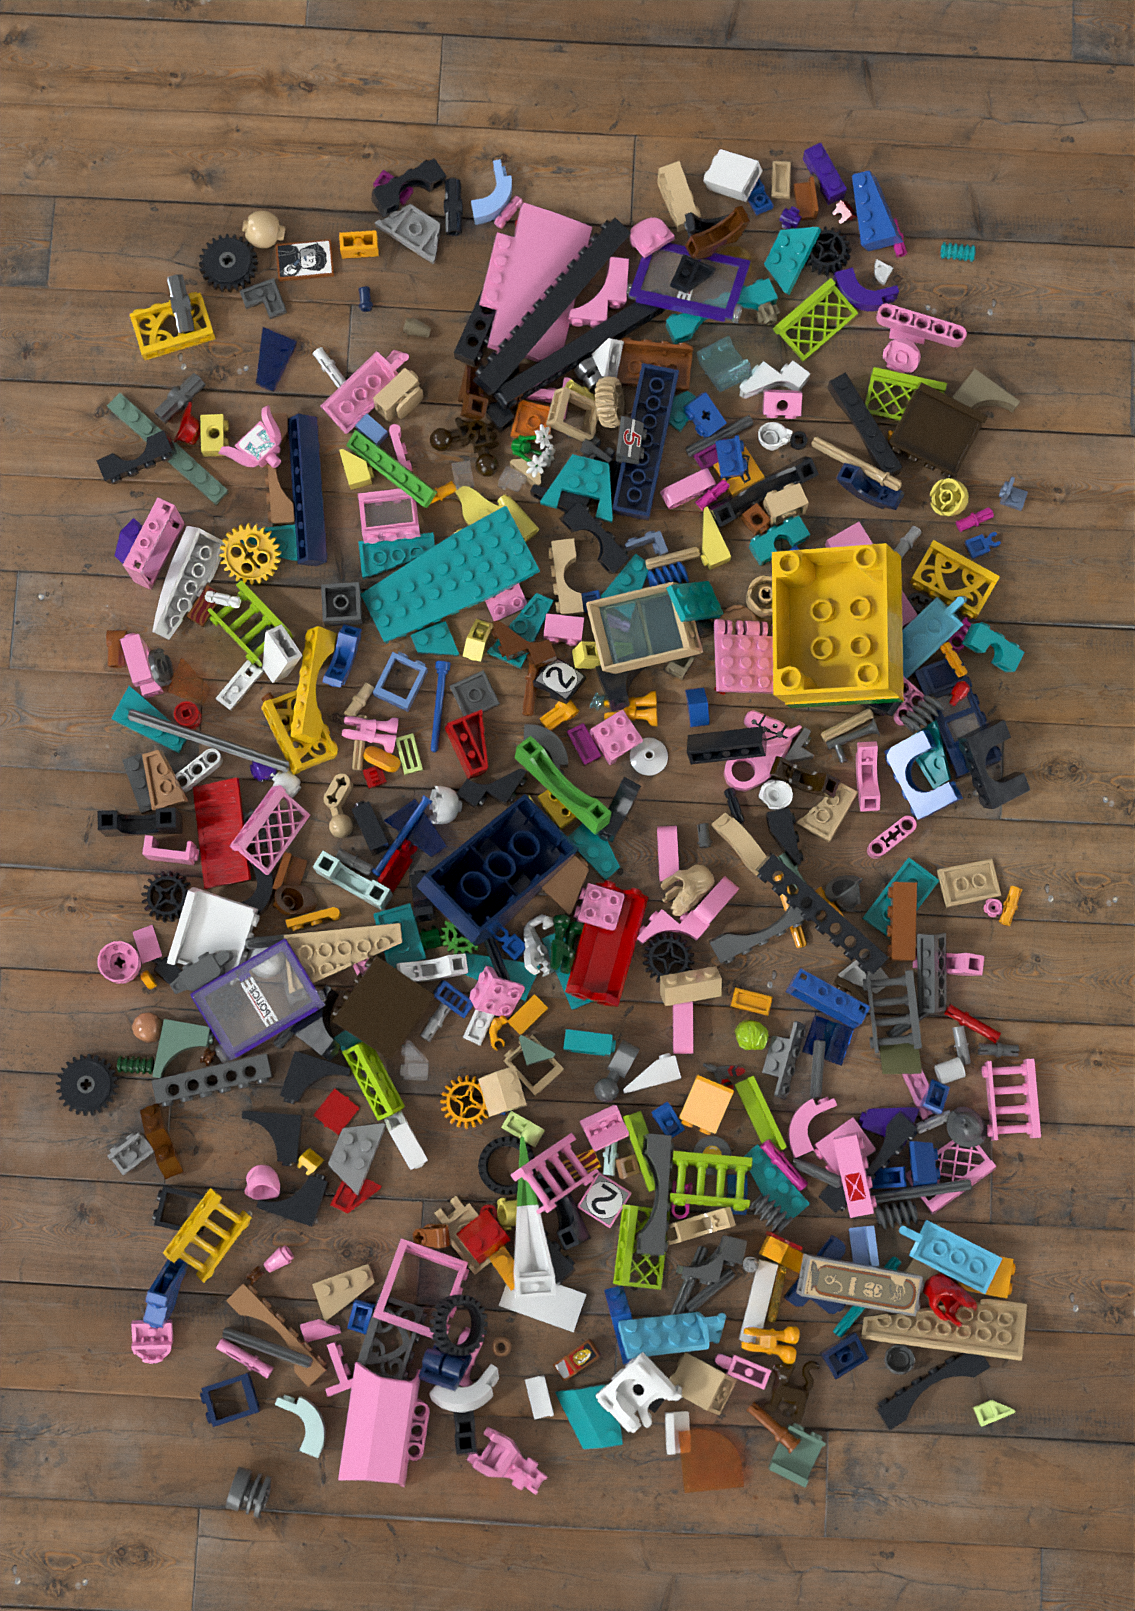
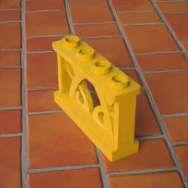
(171, 344)
(968, 567)
(280, 731)

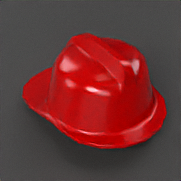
(189, 427)

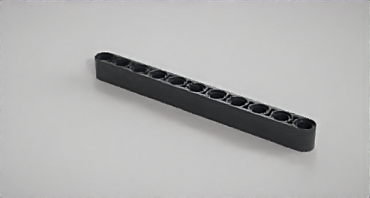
(573, 354)

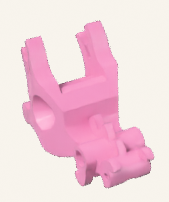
(504, 1460)

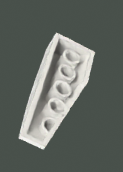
(187, 576)

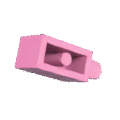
(744, 1369)

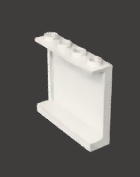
(212, 926)

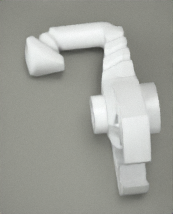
(535, 951)

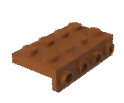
(658, 354)

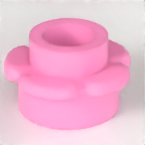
(993, 902)

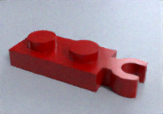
(397, 866)

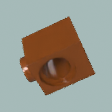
(753, 512)

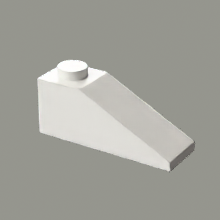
(658, 1073)

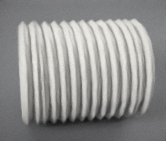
(950, 1070)

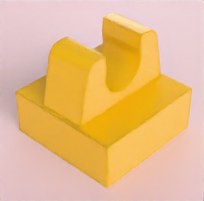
(310, 1160)

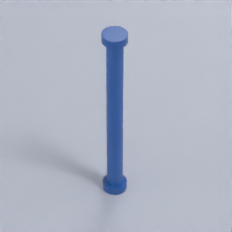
(402, 835)

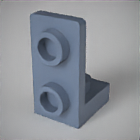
(1012, 496)
(658, 546)

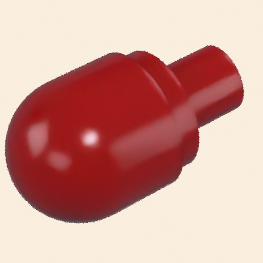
(959, 692)

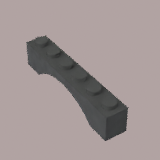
(731, 944)
(657, 1154)

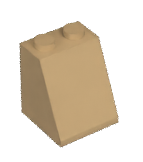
(502, 1091)
(703, 1383)

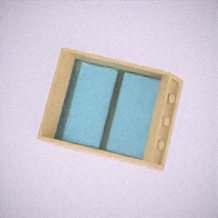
(640, 630)

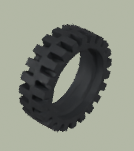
(483, 1164)
(477, 1325)

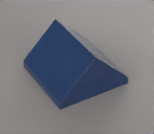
(844, 1355)

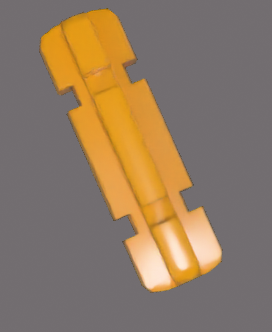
(953, 659)

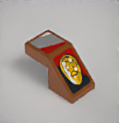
(577, 1359)

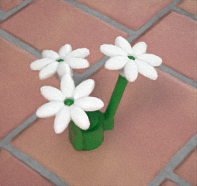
(521, 446)

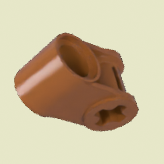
(432, 1236)

